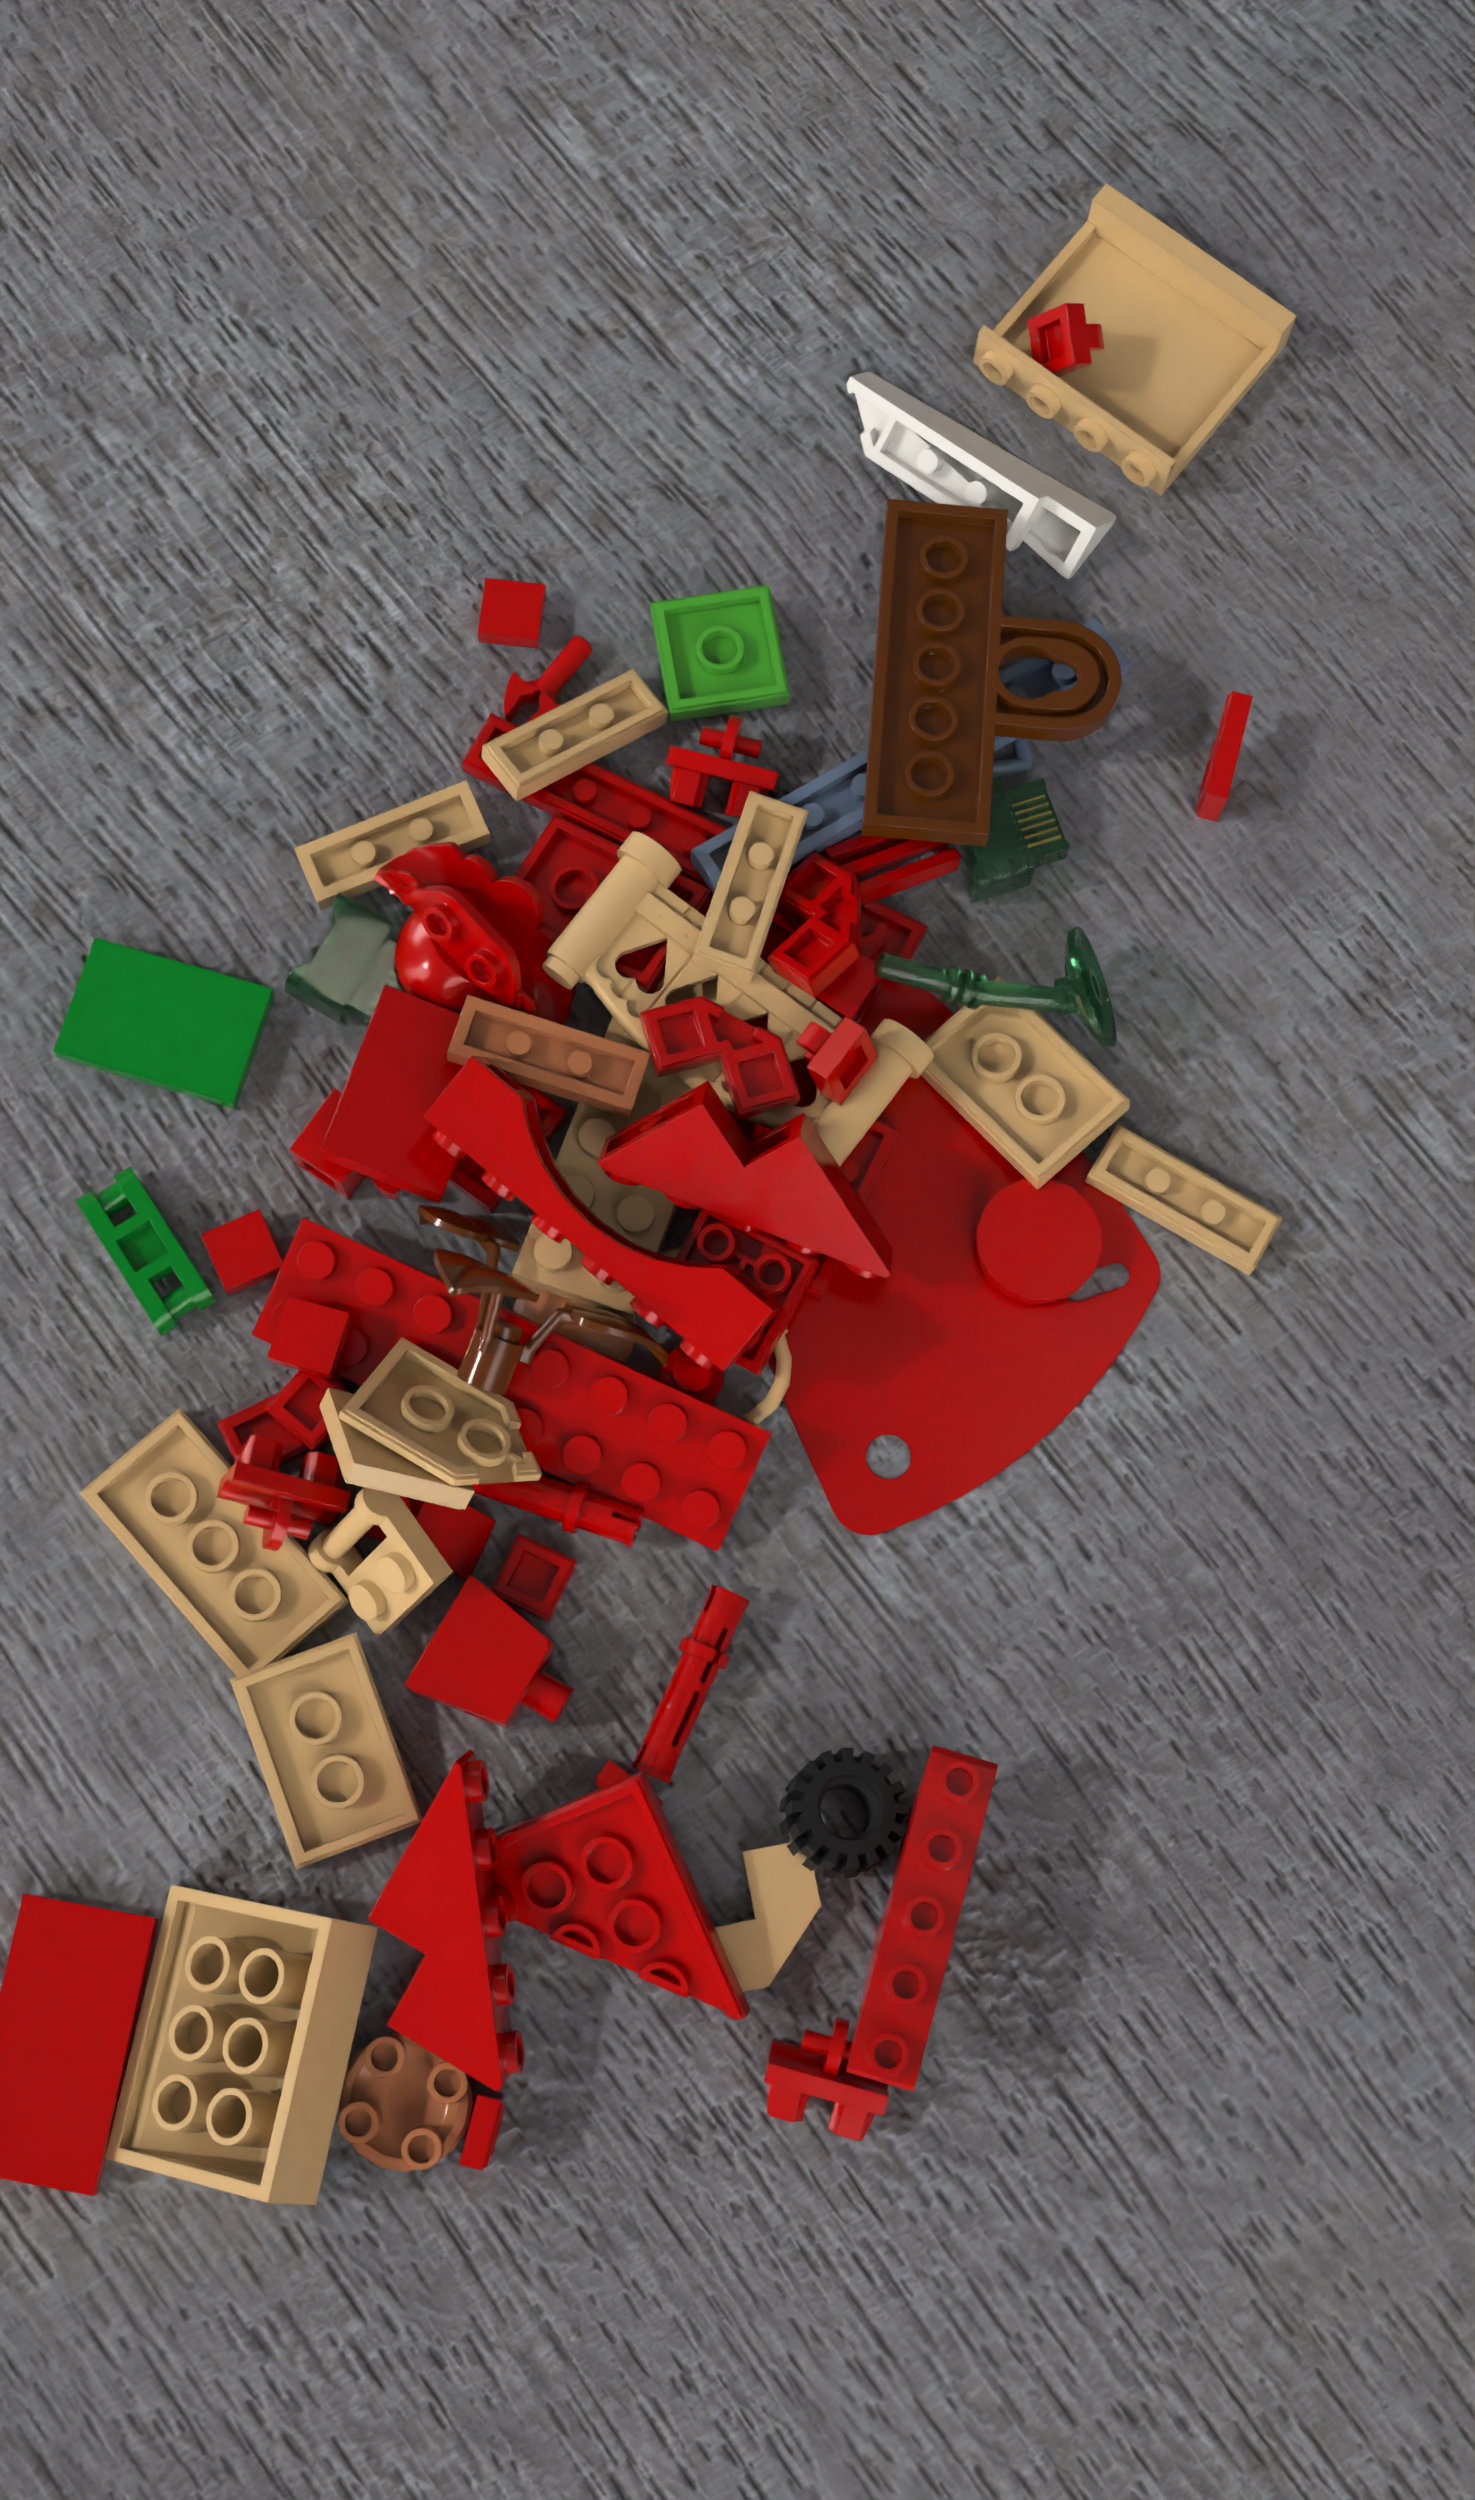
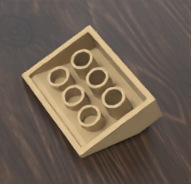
(242, 2046)

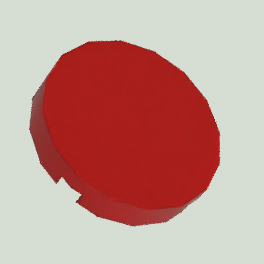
(1038, 1241)

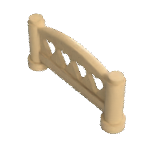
(638, 911)

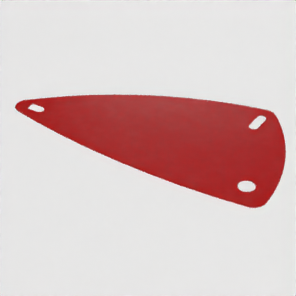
(935, 1343)

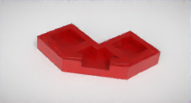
(829, 939)
(702, 1033)

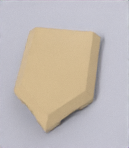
(441, 1421)

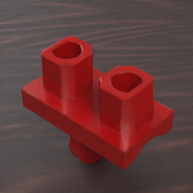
(694, 769)
(282, 1501)
(820, 2071)

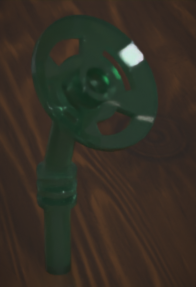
(1075, 992)

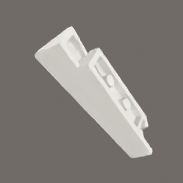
(968, 470)

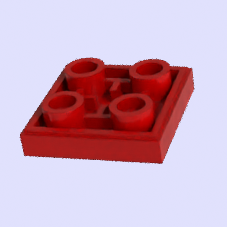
(765, 1261)

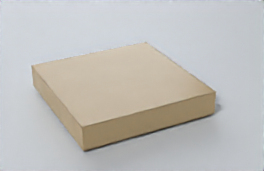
(377, 1467)

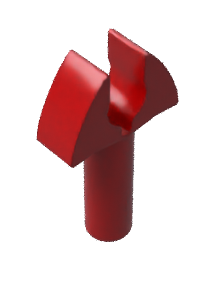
(549, 683)

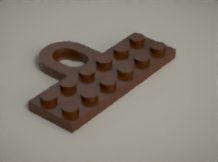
(940, 680)

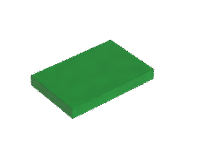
(164, 1023)

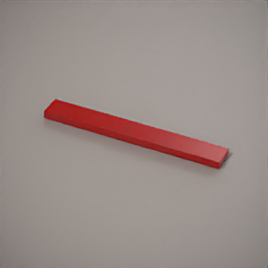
(618, 806)

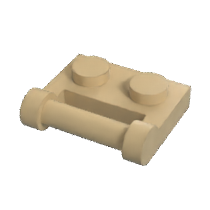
(394, 1574)

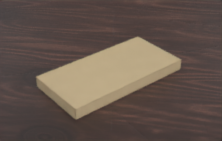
(197, 1549)

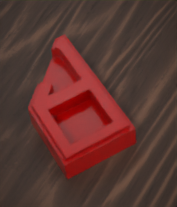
(1223, 757)

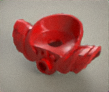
(472, 934)

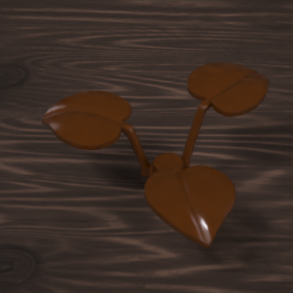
(495, 1342)

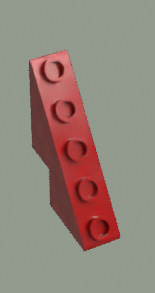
(772, 1185)
(448, 1910)
(920, 1918)

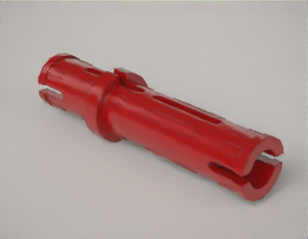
(570, 1505)
(695, 1671)

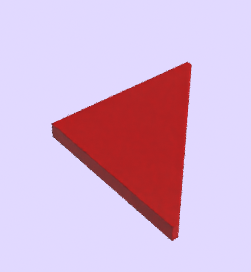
(617, 1889)

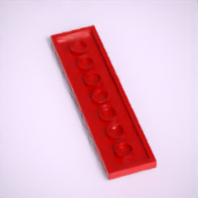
(576, 1405)

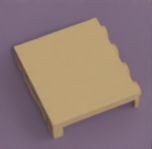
(1176, 338)

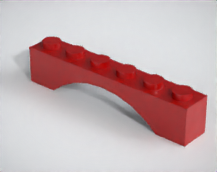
(500, 1128)

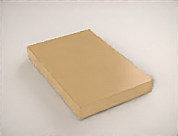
(1022, 1087)
(326, 1750)

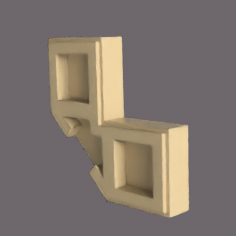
(783, 1906)

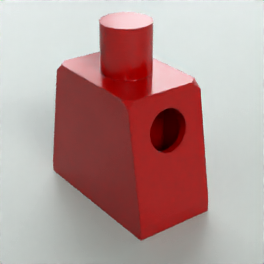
(488, 1662)

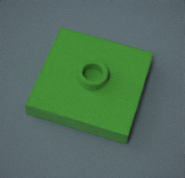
(719, 653)

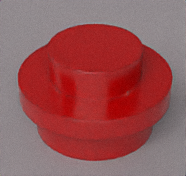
(691, 1377)

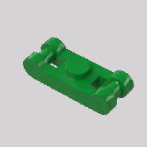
(145, 1250)

